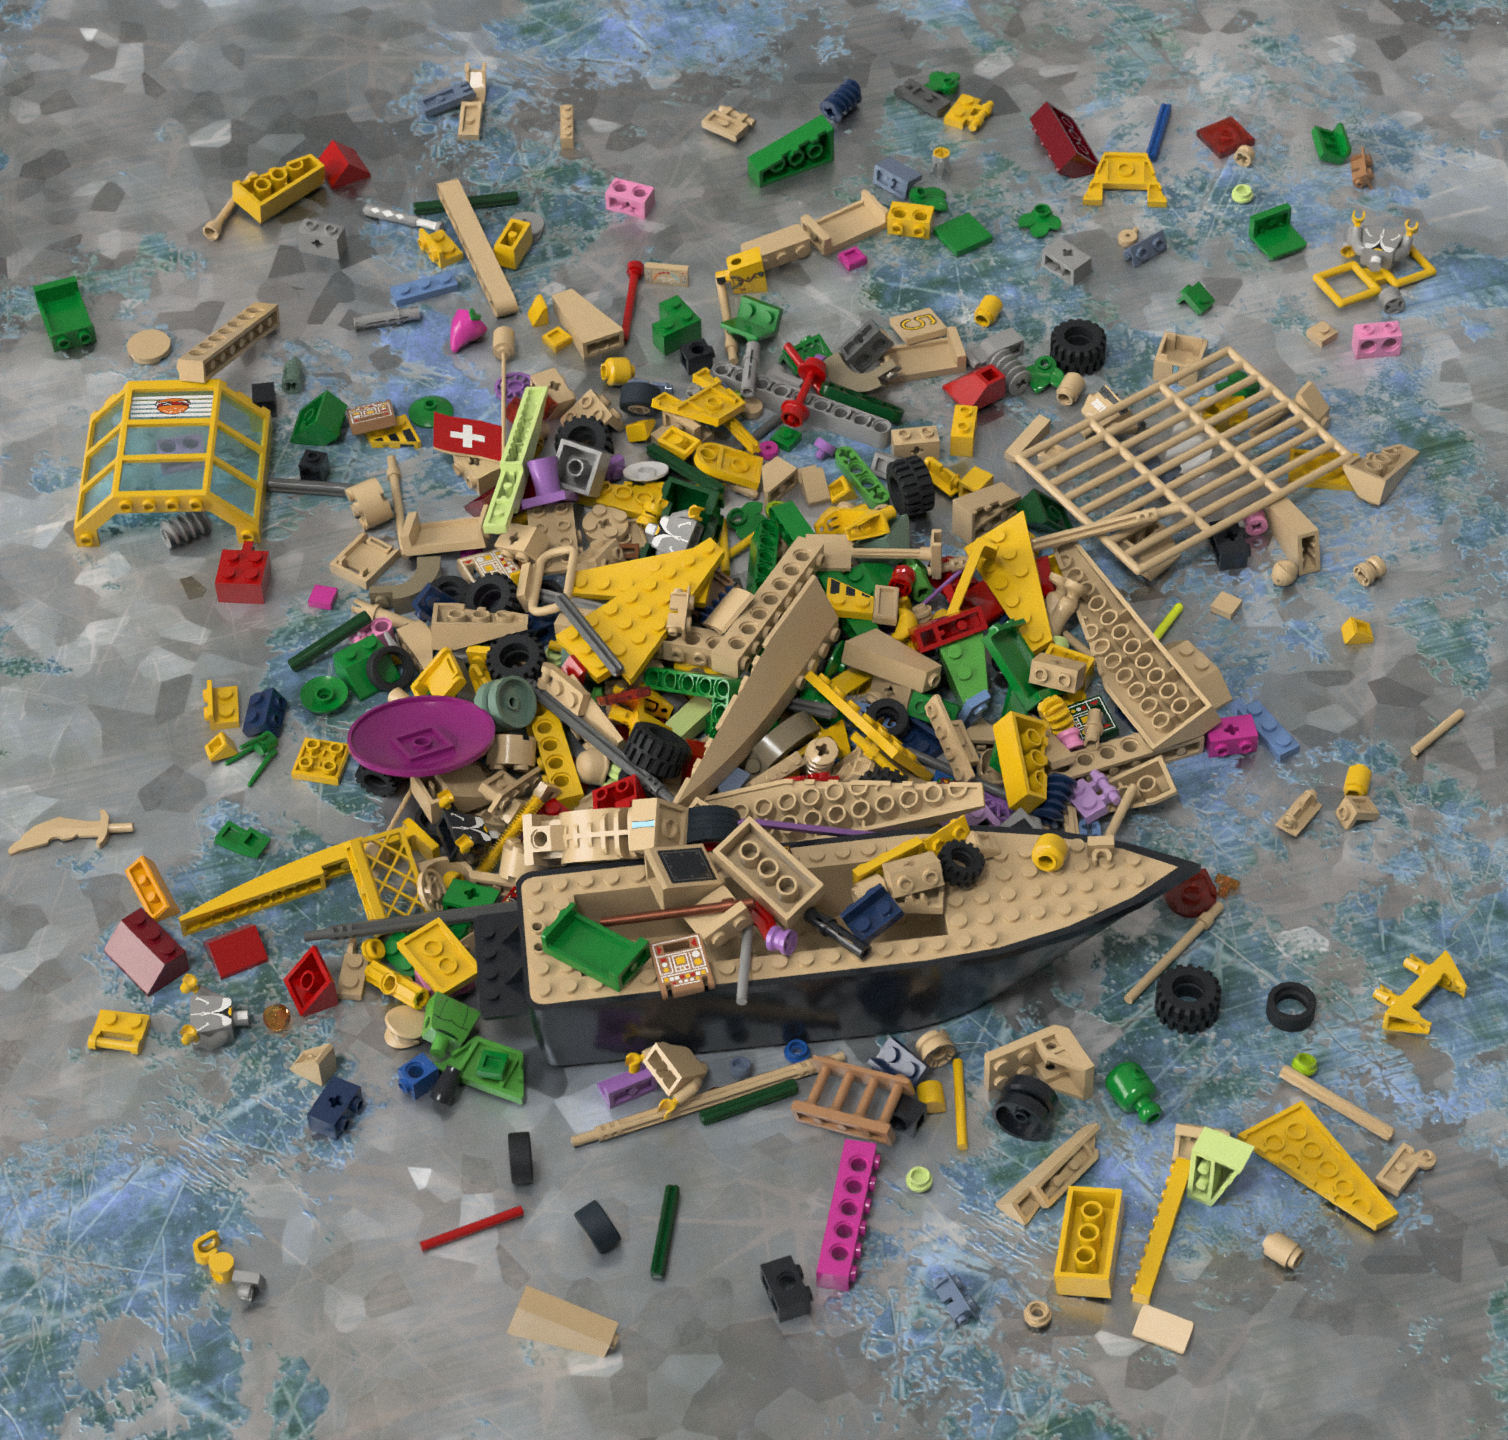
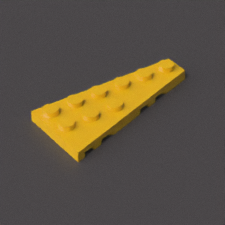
(613, 579)
(872, 728)

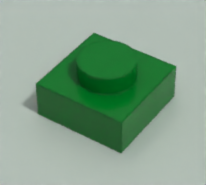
(786, 438)
(492, 1065)

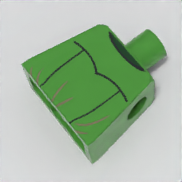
(447, 1023)

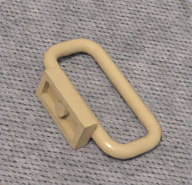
(531, 580)

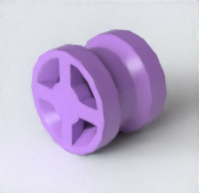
(781, 940)

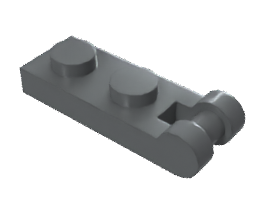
(923, 97)

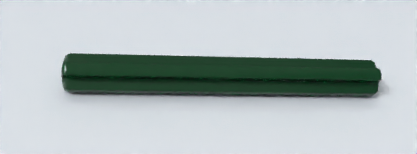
(477, 201)
(684, 468)

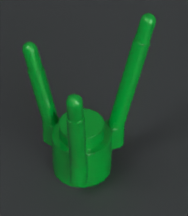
(263, 745)

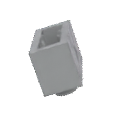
(322, 239)
(1066, 261)

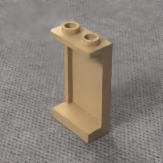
(846, 224)
(928, 358)
(443, 535)

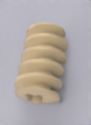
(819, 756)

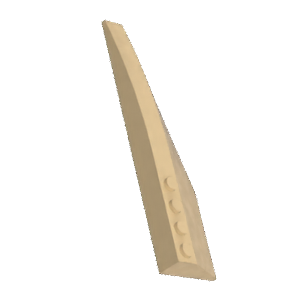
(1133, 662)
(776, 677)
(852, 804)

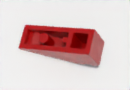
(947, 629)

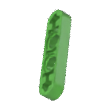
(866, 476)

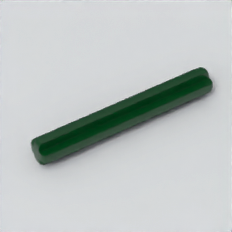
(329, 641)
(748, 1101)
(665, 1231)

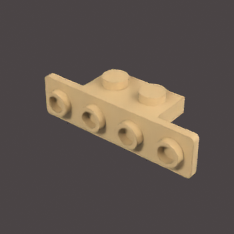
(953, 739)
(503, 788)

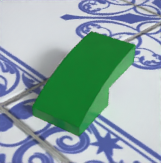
(243, 842)

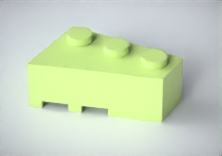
(1215, 1164)

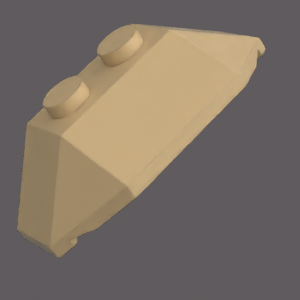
(1201, 671)

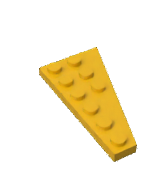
(627, 497)
(1016, 580)
(1309, 1153)

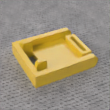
(440, 676)

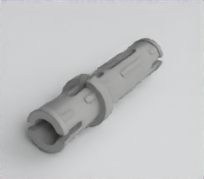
(386, 317)
(752, 352)

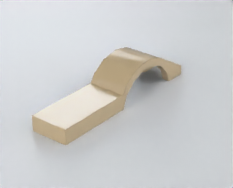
(472, 110)
(486, 879)

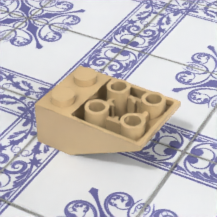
(462, 784)

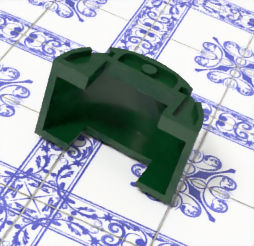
(682, 496)

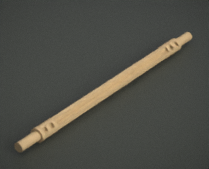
(1079, 533)
(700, 1101)

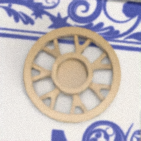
(429, 891)

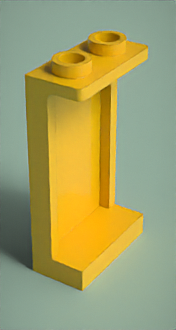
(982, 548)

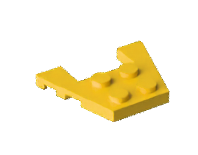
(1125, 171)
(711, 405)

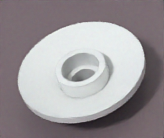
(645, 471)

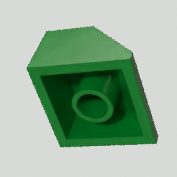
(319, 421)
(867, 575)
(351, 667)

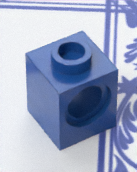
(417, 1076)

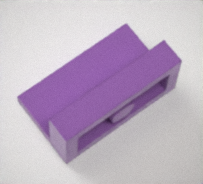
(627, 1087)

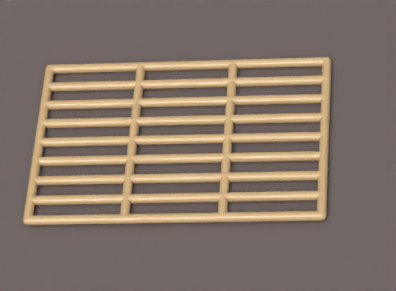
(1167, 489)

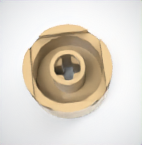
(369, 503)
(512, 752)
(513, 860)

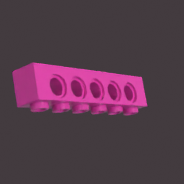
(830, 1271)

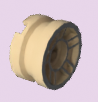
(936, 1048)

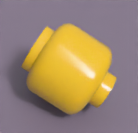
(617, 371)
(1049, 852)

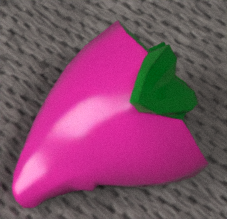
(465, 329)

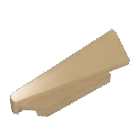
(1052, 1176)

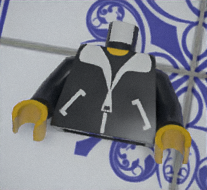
(462, 834)

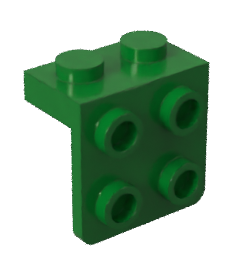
(1274, 234)

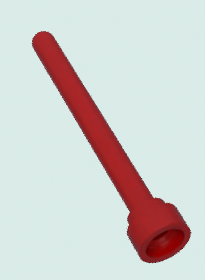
(635, 271)

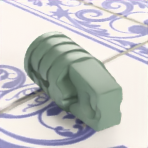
(292, 376)

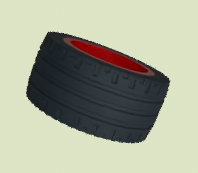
(711, 825)

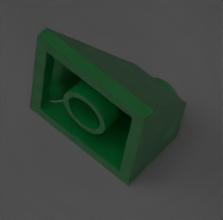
(1044, 512)

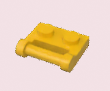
(121, 1026)

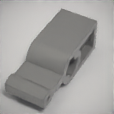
(1002, 340)

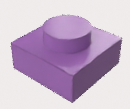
(615, 468)

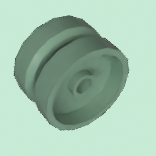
(508, 701)

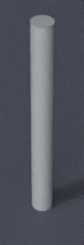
(744, 966)

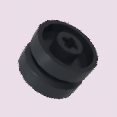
(1025, 1107)

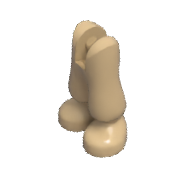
(1062, 601)

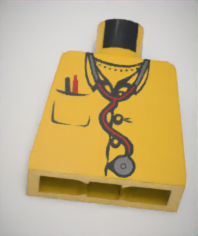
(744, 272)

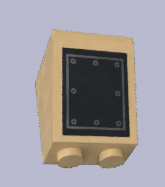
(681, 874)

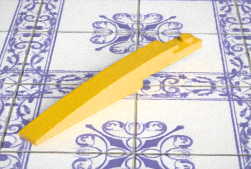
(278, 886)

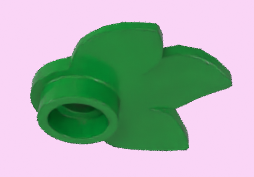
(945, 82)
(929, 196)
(1040, 221)
(1044, 375)
(1236, 377)
(749, 516)

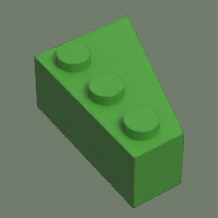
(965, 666)

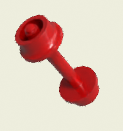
(794, 411)

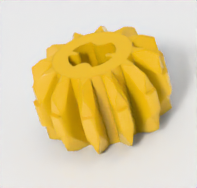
(1056, 713)

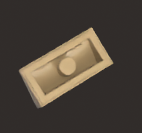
(1163, 1329)

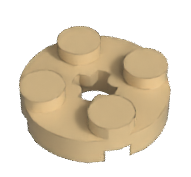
(601, 516)

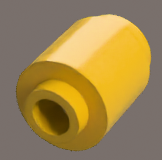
(988, 310)
(1357, 780)

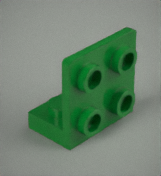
(754, 320)

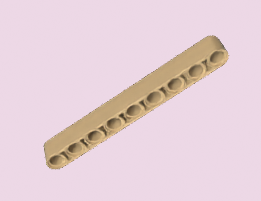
(477, 248)

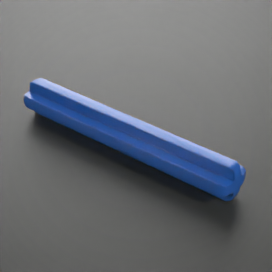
(1158, 131)

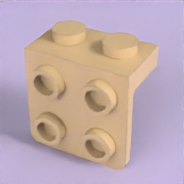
(597, 406)
(600, 553)
(719, 927)

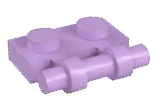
(1088, 803)

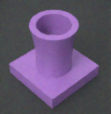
(546, 484)

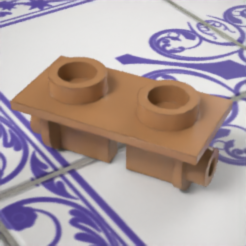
(1361, 170)

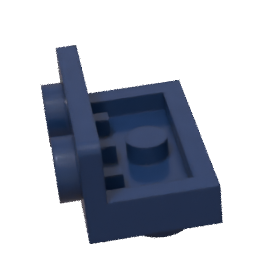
(265, 713)

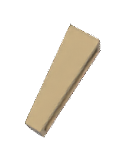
(1032, 435)

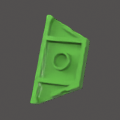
(467, 1060)

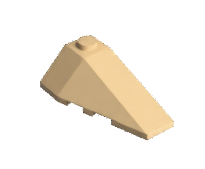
(1379, 473)
(461, 627)
(1153, 784)

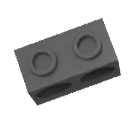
(866, 346)

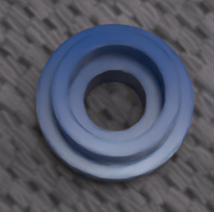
(796, 1046)

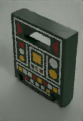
(1080, 715)

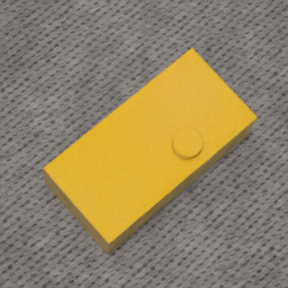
(1089, 1242)

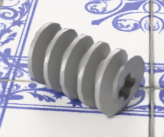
(1016, 374)
(183, 525)

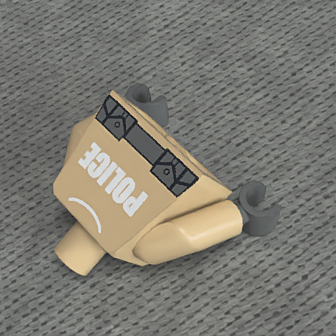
(1101, 400)

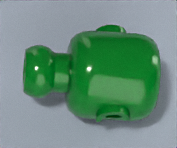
(1133, 1091)

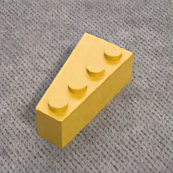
(279, 187)
(1022, 759)

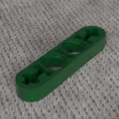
(861, 401)

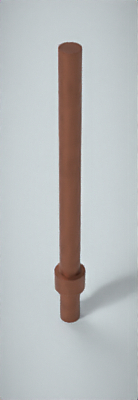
(677, 912)

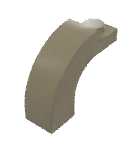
(868, 383)
(403, 594)
(779, 742)

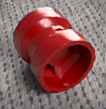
(903, 578)

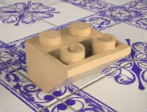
(1152, 551)

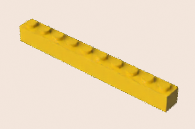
(1162, 1232)

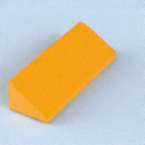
(151, 889)

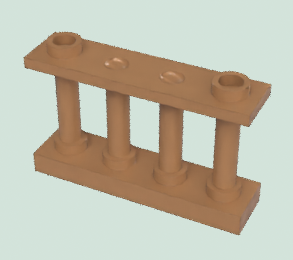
(855, 1123)

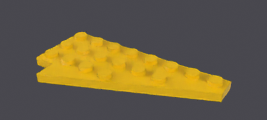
(637, 618)

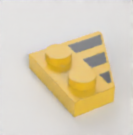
(400, 434)
(849, 601)

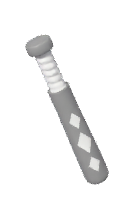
(399, 217)

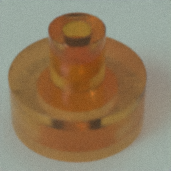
(1226, 883)
(276, 1017)

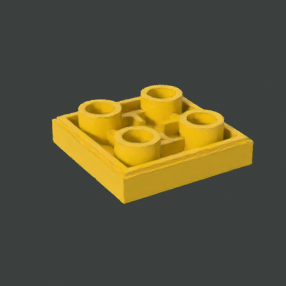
(321, 761)

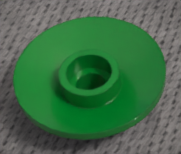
(422, 410)
(835, 665)
(324, 694)

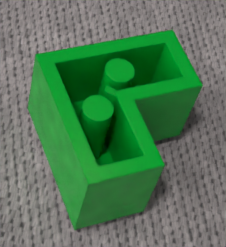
(676, 326)

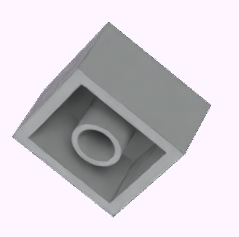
(582, 467)

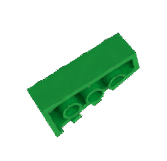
(793, 153)

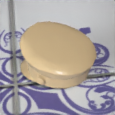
(404, 1026)

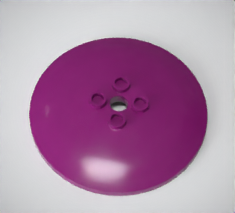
(421, 736)

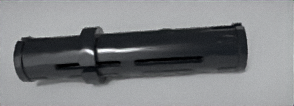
(817, 919)

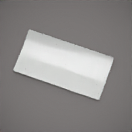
(1187, 445)

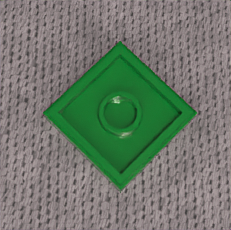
(962, 234)

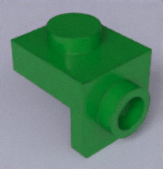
(1196, 297)

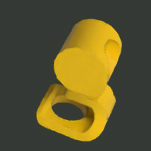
(220, 1263)

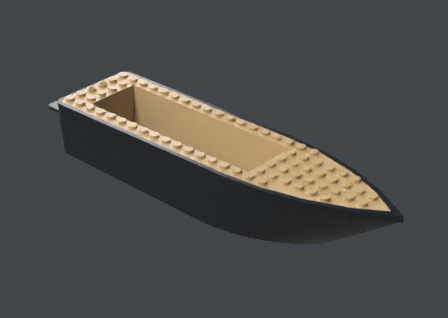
(914, 976)

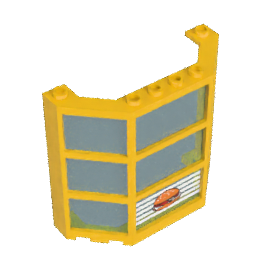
(176, 452)

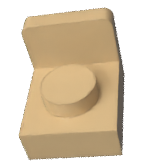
(1356, 808)

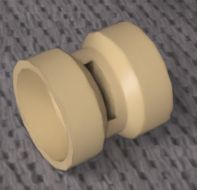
(1371, 569)

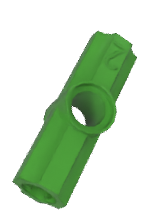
(921, 587)

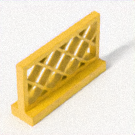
(367, 883)

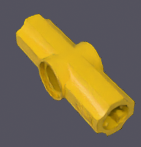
(396, 985)

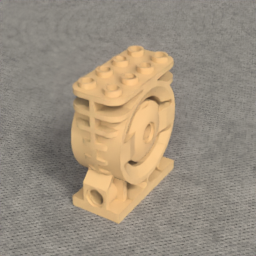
(578, 838)

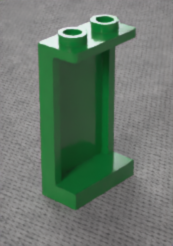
(64, 314)
(1015, 661)
(594, 948)

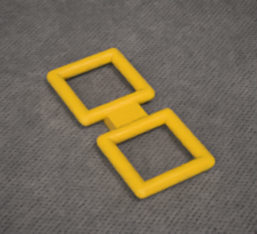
(1371, 279)

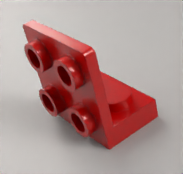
(975, 596)

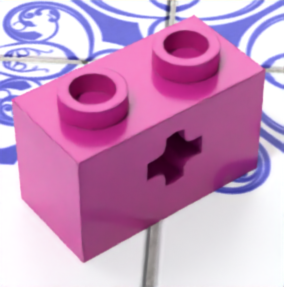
(1232, 737)

